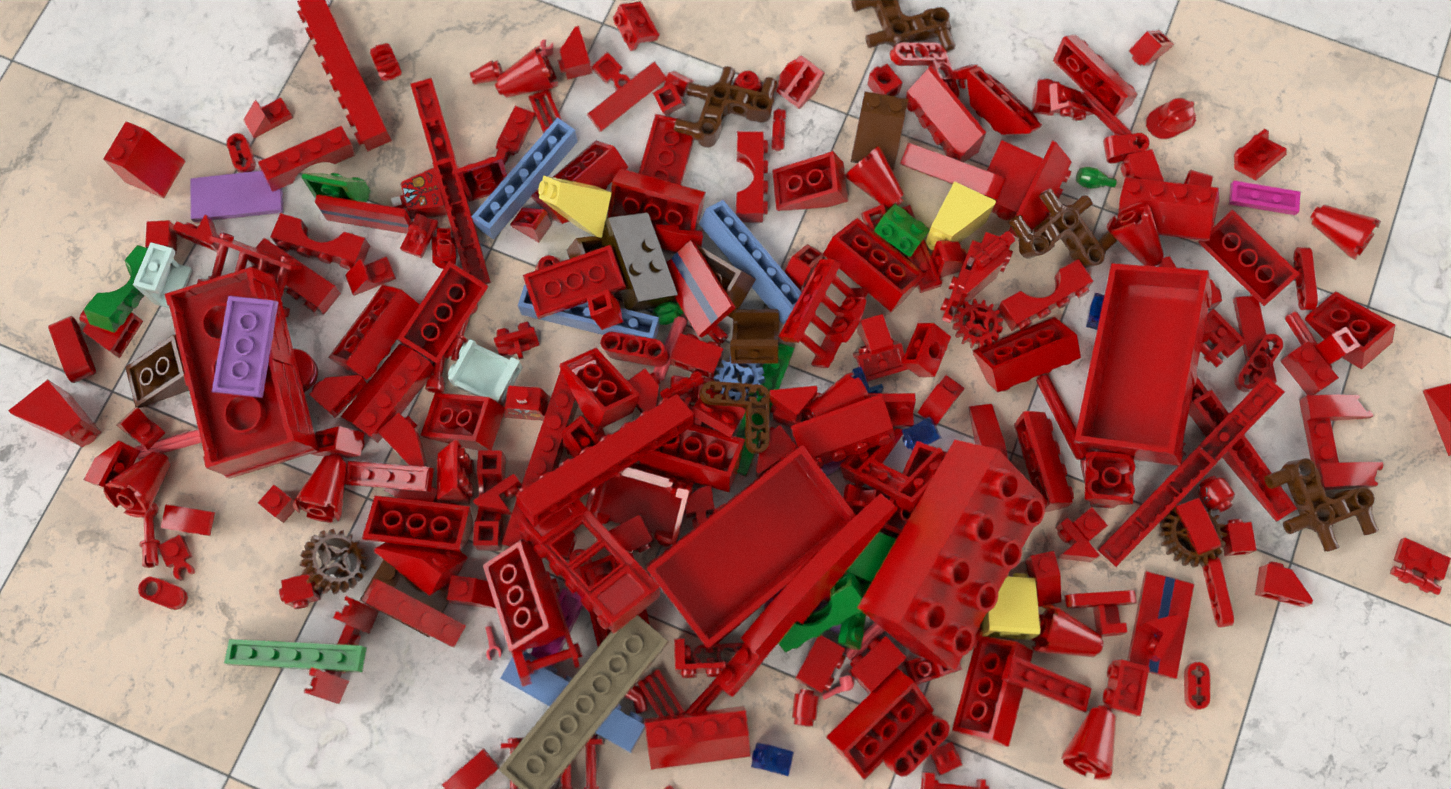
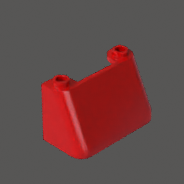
(647, 493)

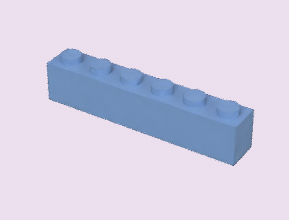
(525, 178)
(750, 256)
(579, 318)
(547, 686)

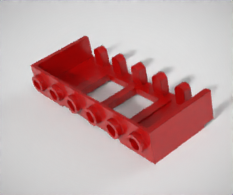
(616, 596)

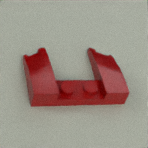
(1317, 417)
(869, 470)
(357, 618)

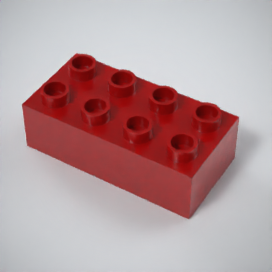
(954, 553)

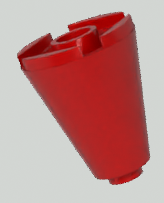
(527, 75)
(876, 179)
(1345, 228)
(1138, 233)
(840, 394)
(138, 485)
(324, 490)
(1065, 635)
(1093, 745)

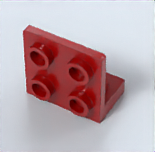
(683, 656)

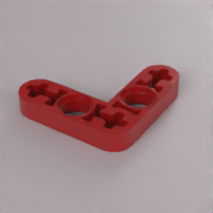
(936, 60)

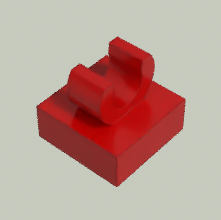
(960, 73)
(945, 758)

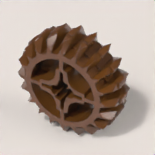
(323, 545)
(1189, 554)

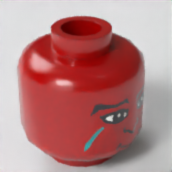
(1216, 493)

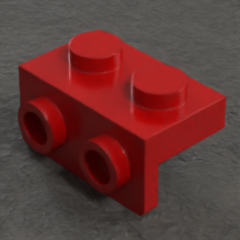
(1258, 155)

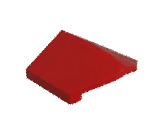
(799, 81)

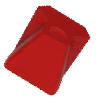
(1108, 479)

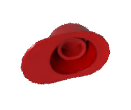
(1171, 118)

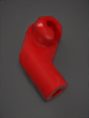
(637, 696)

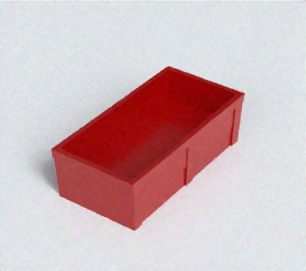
(1145, 362)
(238, 430)
(751, 545)

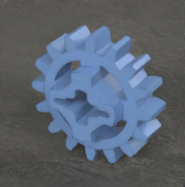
(749, 375)

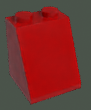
(143, 160)
(1019, 170)
(56, 413)

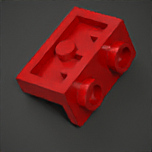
(635, 24)
(1068, 102)
(881, 363)
(900, 407)
(718, 417)
(1126, 687)

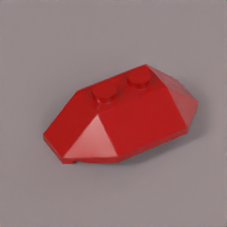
(999, 105)

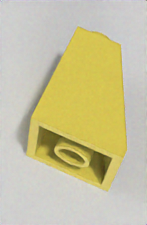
(577, 202)
(960, 215)
(1015, 611)

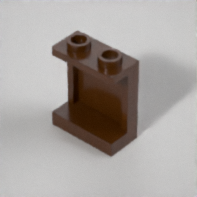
(755, 336)

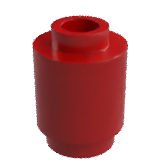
(805, 708)

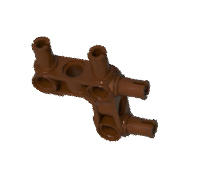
(912, 28)
(734, 100)
(1072, 232)
(1311, 498)

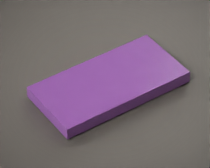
(233, 196)
(245, 346)

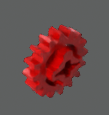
(975, 332)

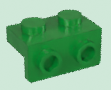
(902, 230)

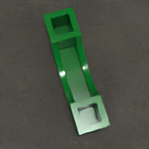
(112, 308)
(843, 603)

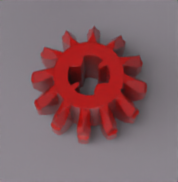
(385, 62)

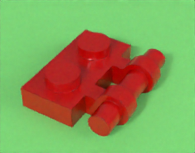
(1223, 337)
(1422, 559)

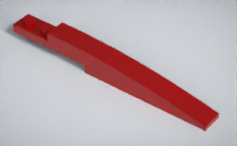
(449, 181)
(1242, 458)
(1191, 471)
(804, 593)

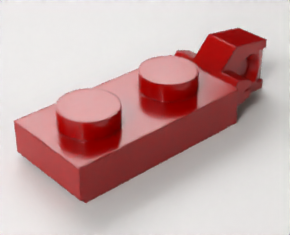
(514, 132)

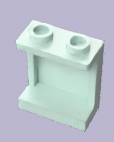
(160, 274)
(484, 372)

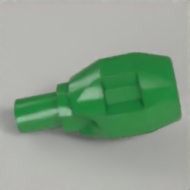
(1093, 178)
(667, 312)

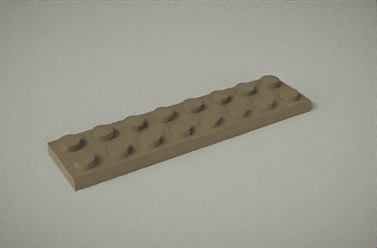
(583, 706)

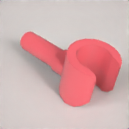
(548, 51)
(492, 643)
(846, 684)

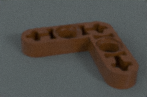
(751, 404)

